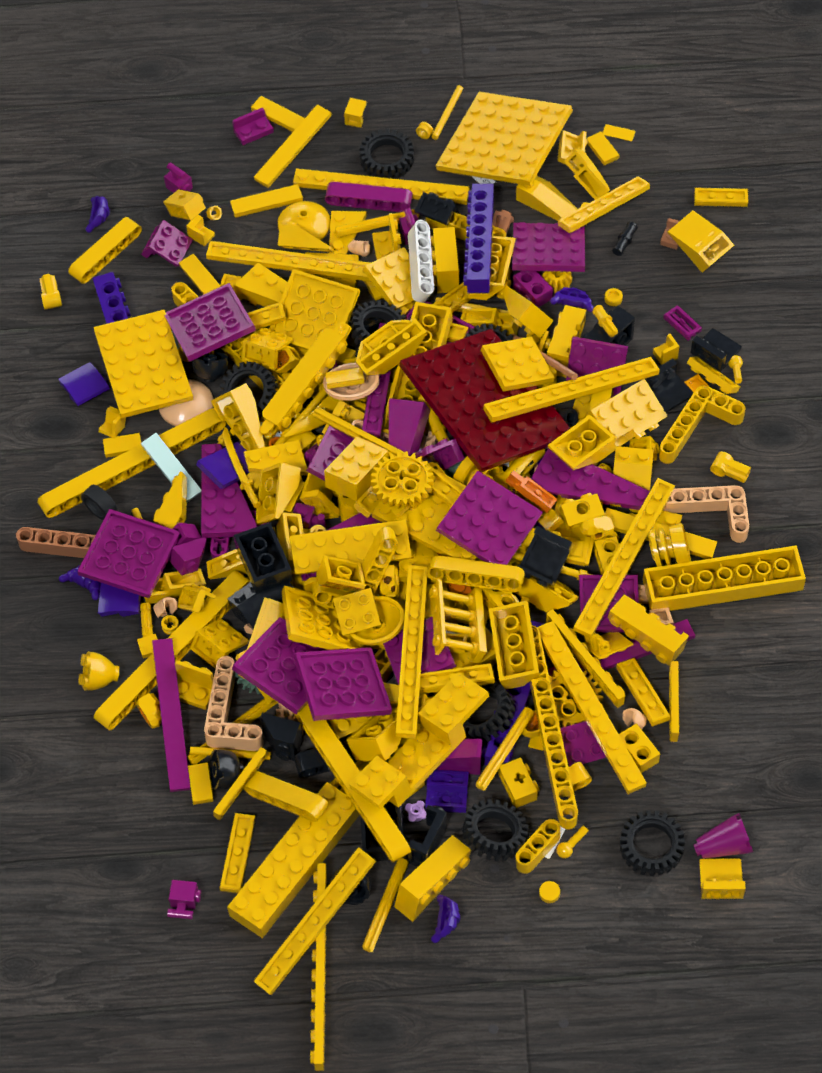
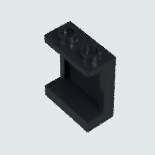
(545, 557)
(437, 820)

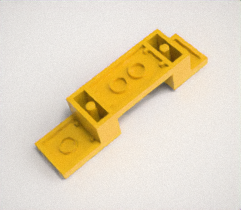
(417, 759)

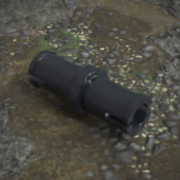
(624, 238)

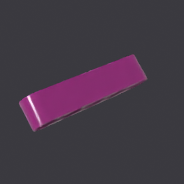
(368, 196)

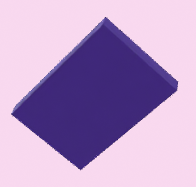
(220, 467)

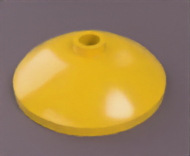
(308, 216)
(391, 619)

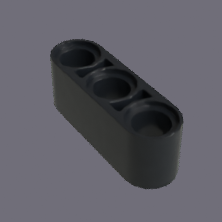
(311, 762)

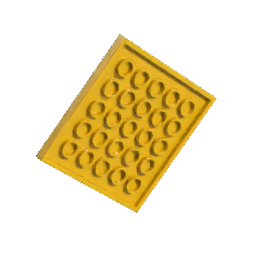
(504, 138)

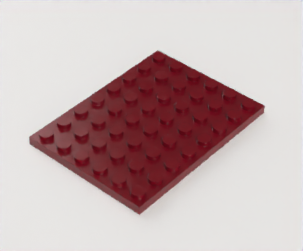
(457, 386)

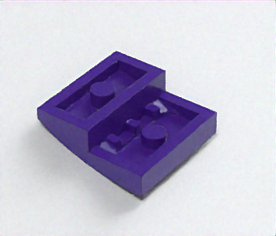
(83, 383)
(115, 601)
(447, 790)

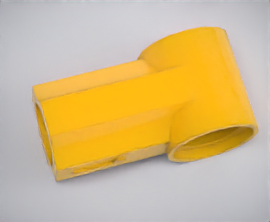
(50, 294)
(725, 465)

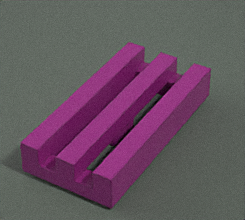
(680, 325)

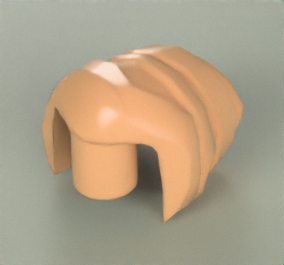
(359, 247)
(167, 602)
(633, 715)

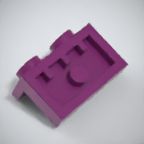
(252, 126)

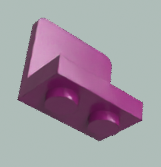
(445, 453)

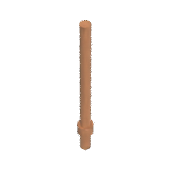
(555, 364)

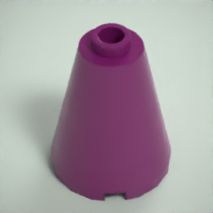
(724, 840)

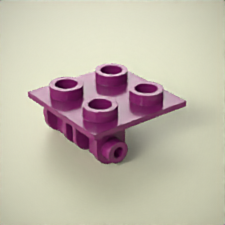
(580, 744)

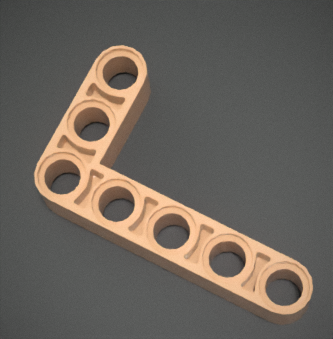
(708, 503)
(222, 691)

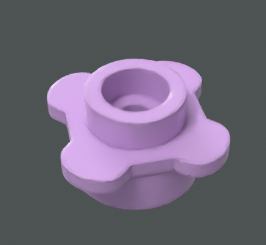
(415, 817)

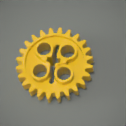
(402, 480)
(563, 702)

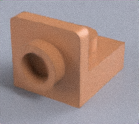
(502, 220)
(666, 239)

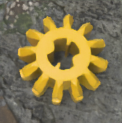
(557, 279)

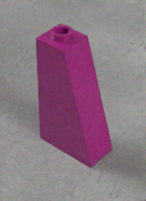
(407, 424)
(465, 757)

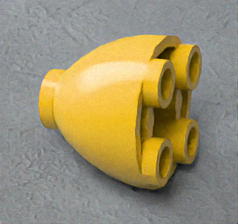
(97, 671)

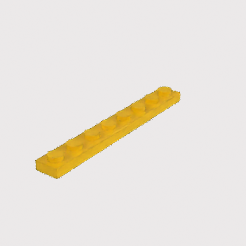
(314, 921)

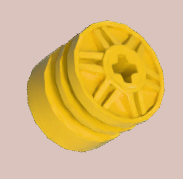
(670, 545)

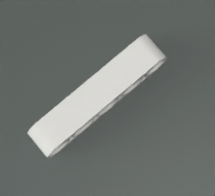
(420, 261)

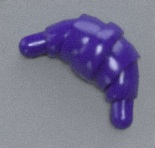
(99, 212)
(572, 297)
(92, 585)
(447, 918)

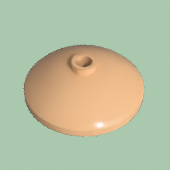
(353, 392)
(184, 411)

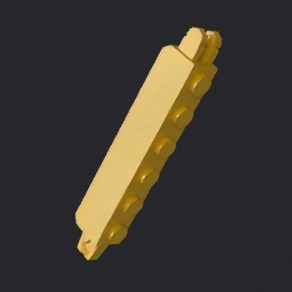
(304, 379)

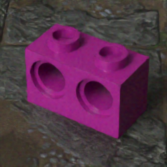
(536, 288)

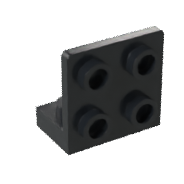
(435, 208)
(715, 349)
(669, 387)

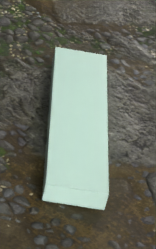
(169, 463)

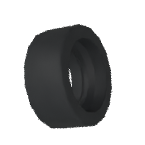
(98, 501)

